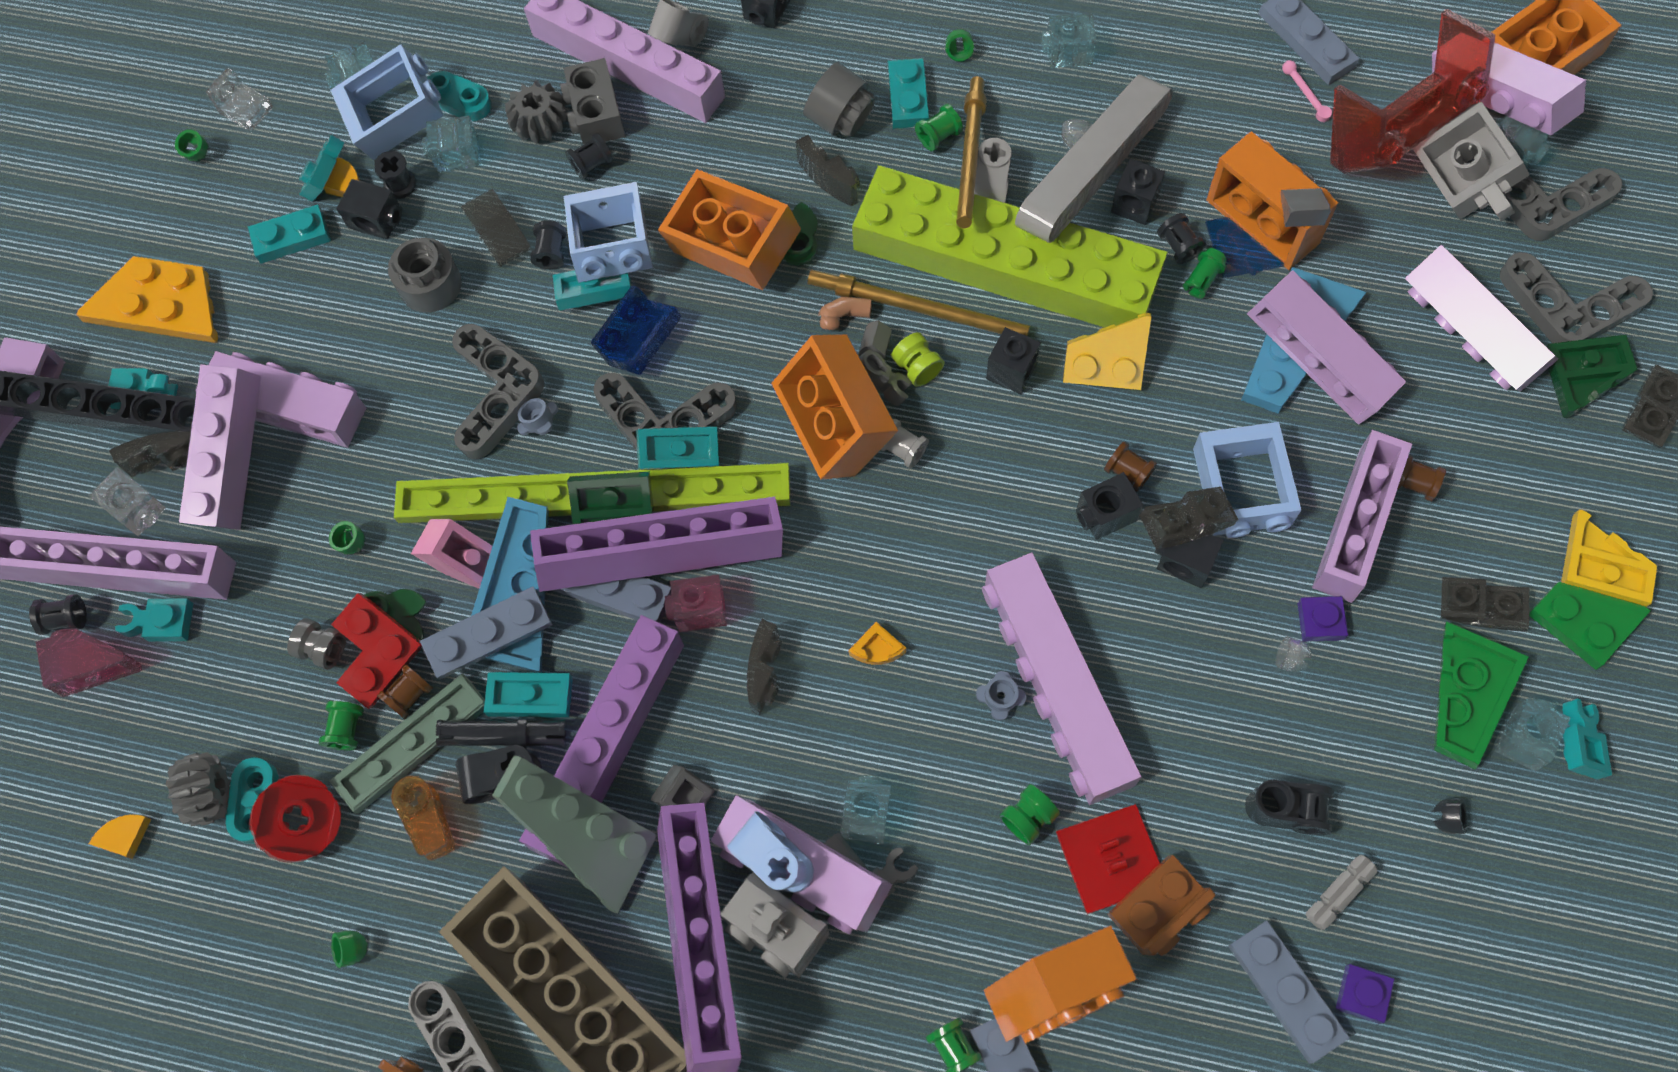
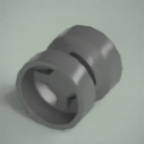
(318, 644)

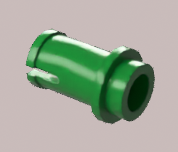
(1208, 267)

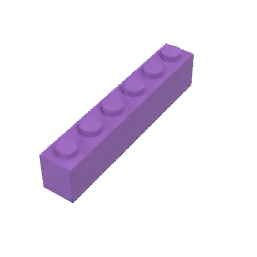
(656, 543)
(616, 714)
(697, 941)

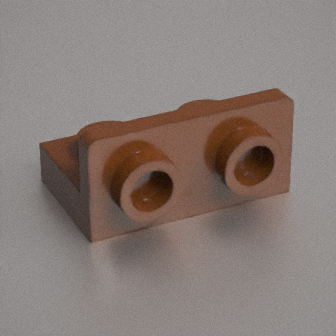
(1161, 907)

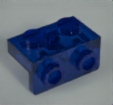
(635, 331)

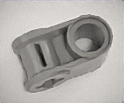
(677, 25)
(993, 169)

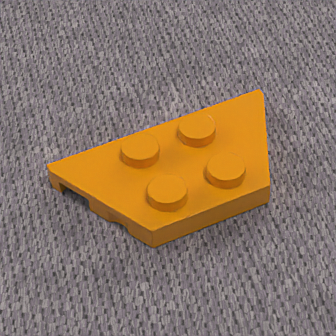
(155, 299)

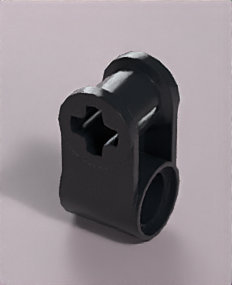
(482, 772)
(1300, 807)

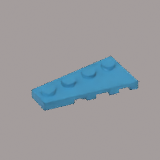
(1275, 372)
(511, 572)

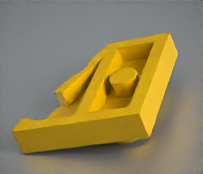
(1110, 356)
(1606, 564)

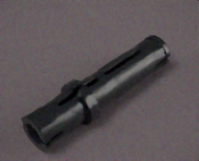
(501, 733)

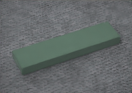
(406, 745)

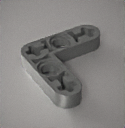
(1539, 205)
(1565, 311)
(505, 391)
(634, 403)

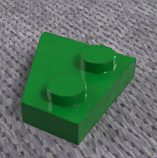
(1587, 621)

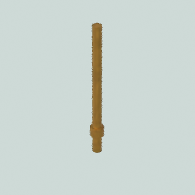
(974, 108)
(847, 286)

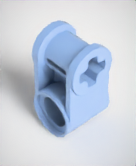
(767, 850)

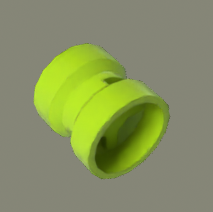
(917, 359)

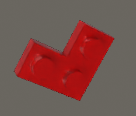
(384, 648)

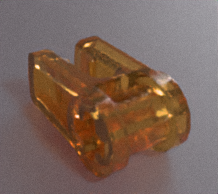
(425, 821)

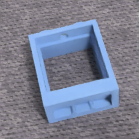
(375, 81)
(586, 214)
(1249, 442)

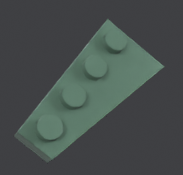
(578, 830)

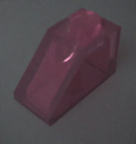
(76, 662)

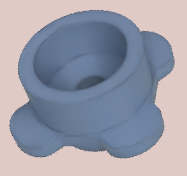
(536, 417)
(1000, 707)

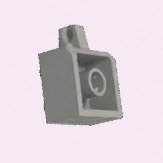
(1481, 181)
(774, 925)

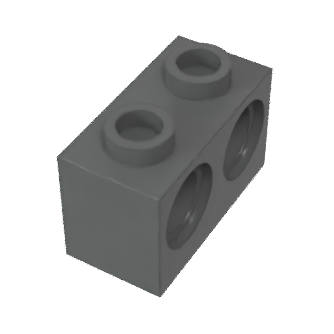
(592, 100)

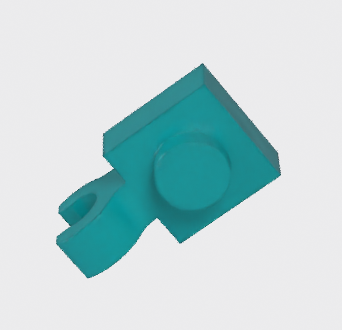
(141, 380)

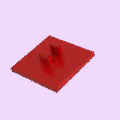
(1108, 856)

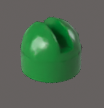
(951, 45)
(192, 138)
(342, 541)
(348, 948)

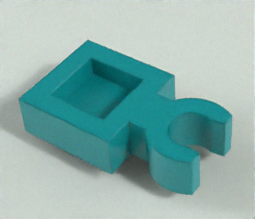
(316, 174)
(160, 622)
(1585, 747)

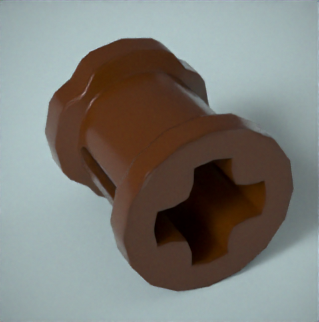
(1134, 466)
(1422, 478)
(405, 691)

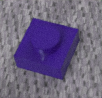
(1322, 619)
(1364, 994)

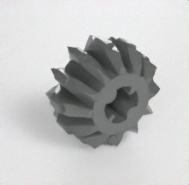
(536, 112)
(198, 789)

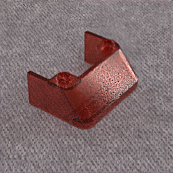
(1376, 137)

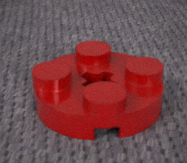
(309, 840)

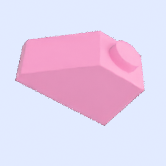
(453, 551)

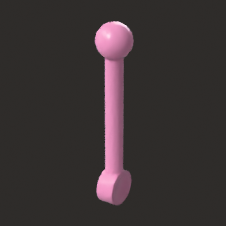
(1323, 112)

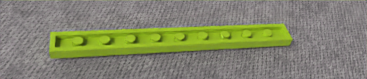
(671, 490)

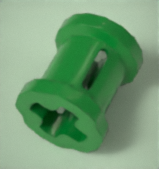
(939, 127)
(341, 725)
(954, 1046)

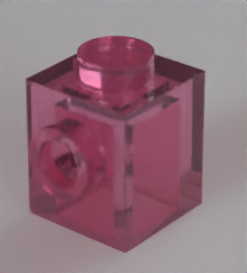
(696, 603)

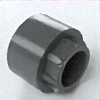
(839, 101)
(424, 274)

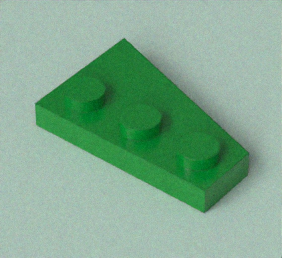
(1472, 692)

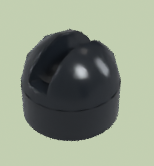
(1453, 816)

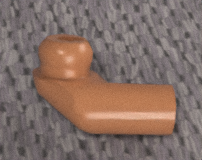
(842, 307)

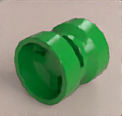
(1029, 814)

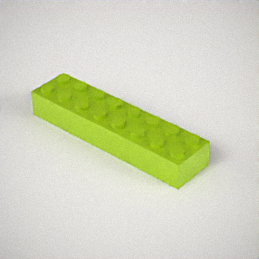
(1076, 275)

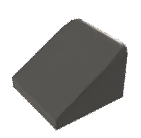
(1304, 207)
(681, 788)

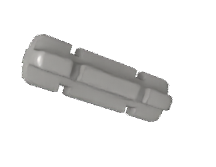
(1341, 892)

